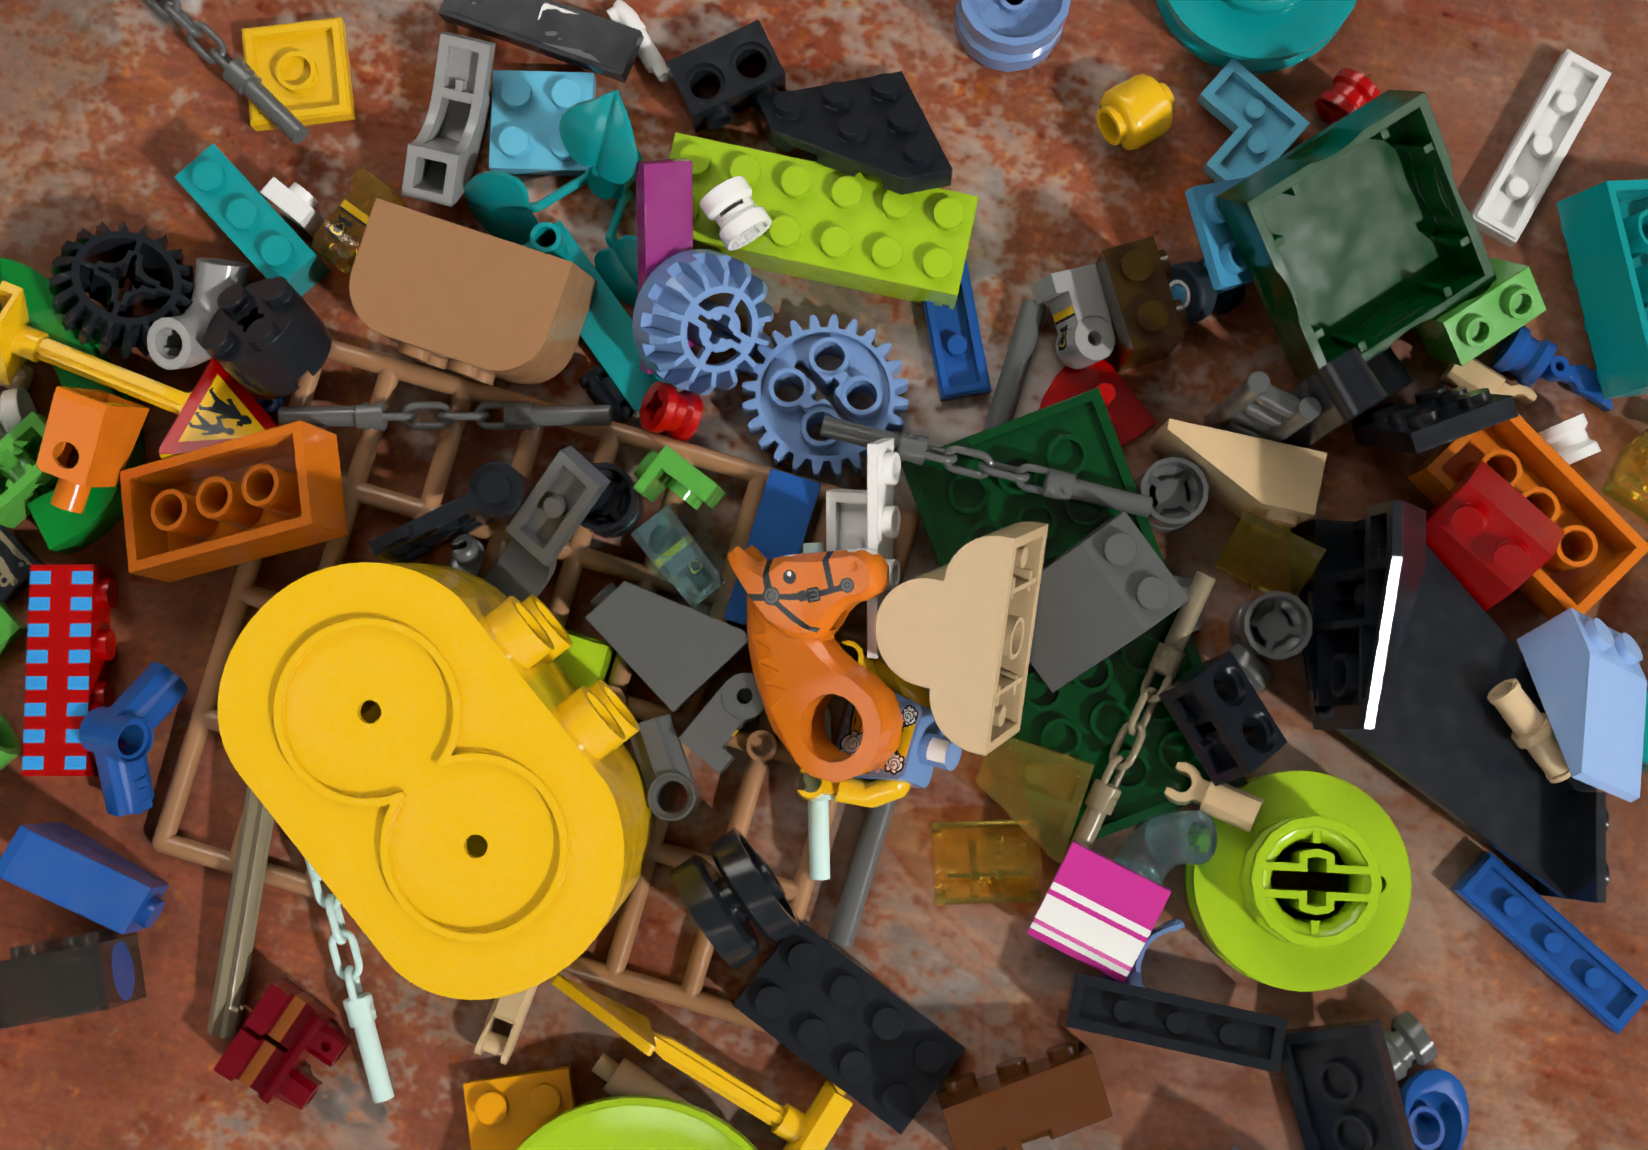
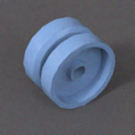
(1010, 32)

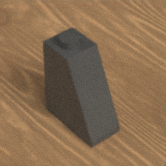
(665, 641)

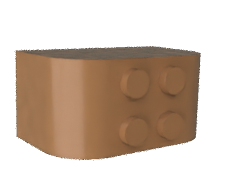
(468, 297)

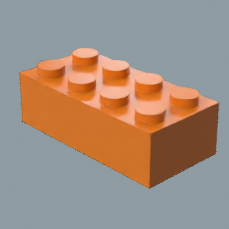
(233, 502)
(1596, 541)

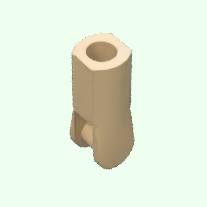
(508, 1009)

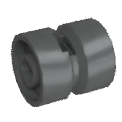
(1177, 493)
(1272, 626)

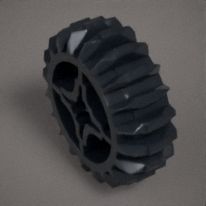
(100, 267)

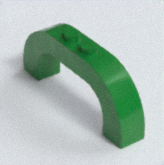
(62, 529)

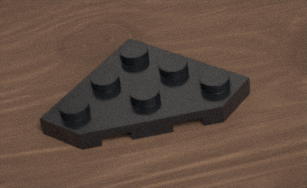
(860, 127)

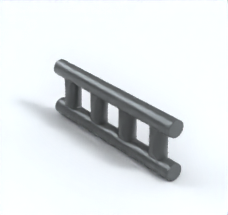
(1262, 410)

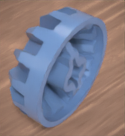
(669, 312)

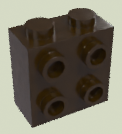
(1140, 303)

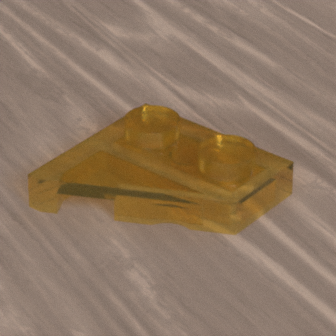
(1037, 790)

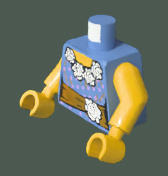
(912, 763)

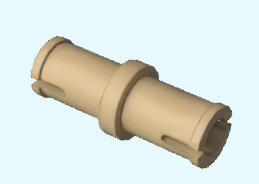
(1530, 728)

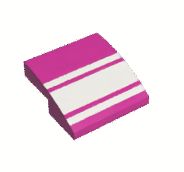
(1099, 911)

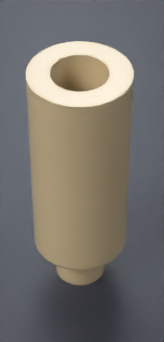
(629, 1079)

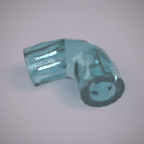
(1169, 842)

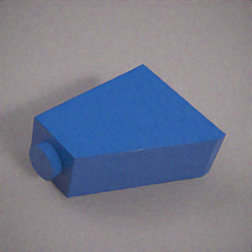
(82, 876)

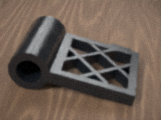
(493, 495)

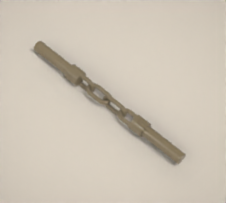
(1166, 662)

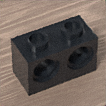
(719, 65)
(1223, 718)

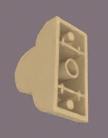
(970, 634)

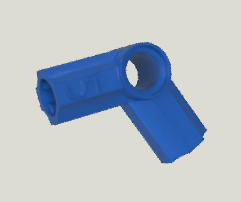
(125, 735)

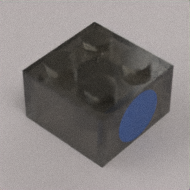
(69, 977)

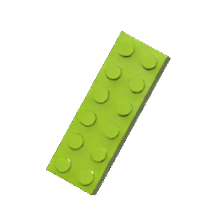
(837, 224)

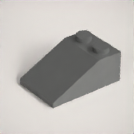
(1099, 600)

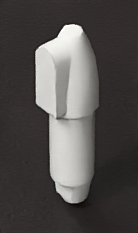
(648, 52)

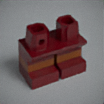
(277, 1042)

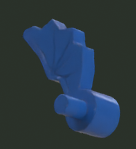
(1581, 380)

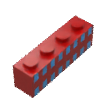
(66, 664)

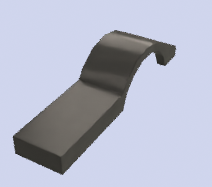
(546, 524)

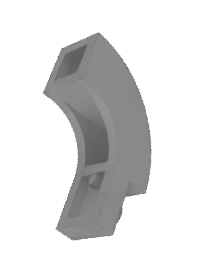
(455, 124)

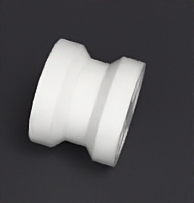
(1571, 439)

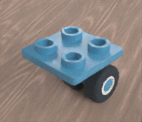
(1222, 274)

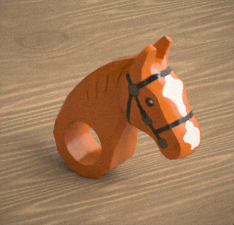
(798, 664)

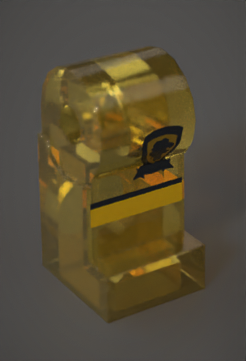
(343, 231)

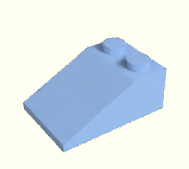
(1592, 698)

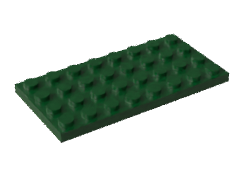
(1093, 707)

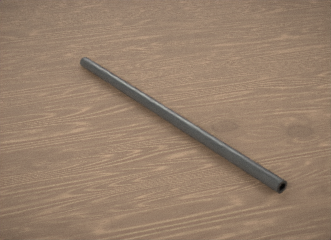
(878, 819)

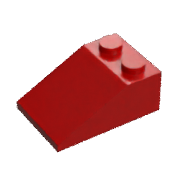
(1490, 535)

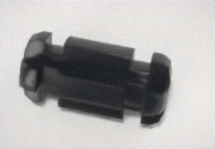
(604, 392)

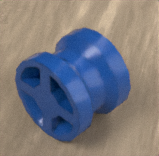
(1524, 356)

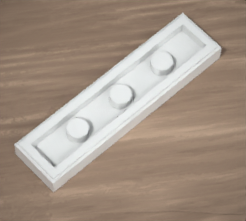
(1539, 147)

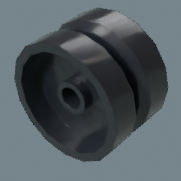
(728, 902)

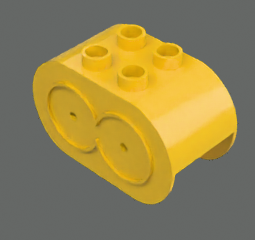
(440, 770)

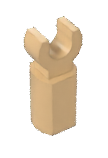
(1477, 375)
(1220, 802)

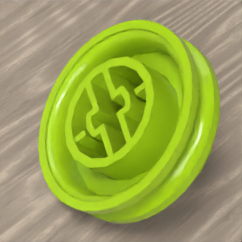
(1244, 914)

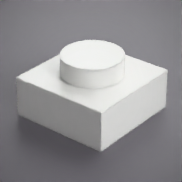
(295, 204)

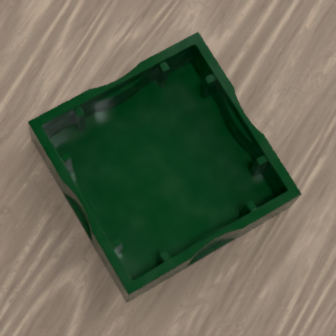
(1358, 233)

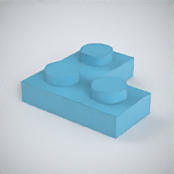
(1258, 118)

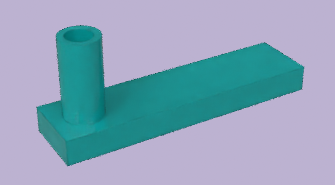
(607, 324)

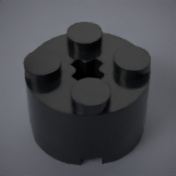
(267, 337)

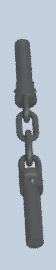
(236, 72)
(516, 415)
(1056, 485)

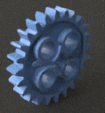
(787, 422)

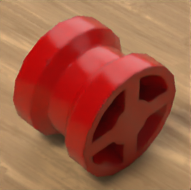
(1348, 94)
(671, 411)

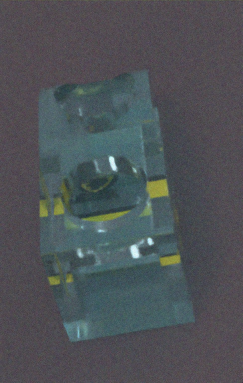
(678, 556)

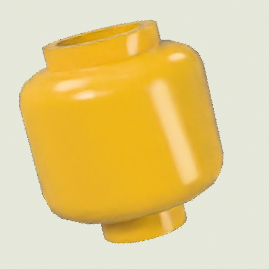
(1135, 112)

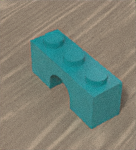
(250, 220)

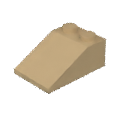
(1248, 471)

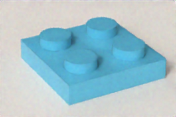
(528, 117)

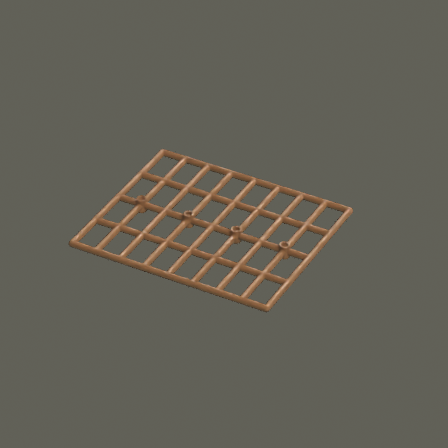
(576, 555)

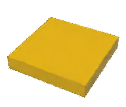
(303, 68)

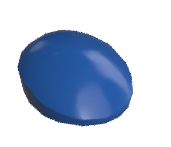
(1436, 1110)

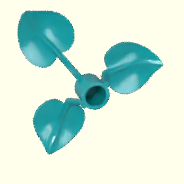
(595, 136)

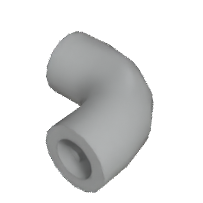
(178, 339)

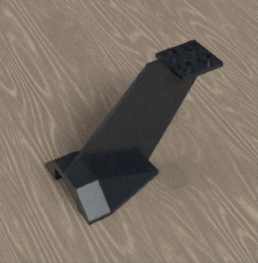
(1406, 676)

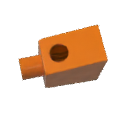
(87, 442)

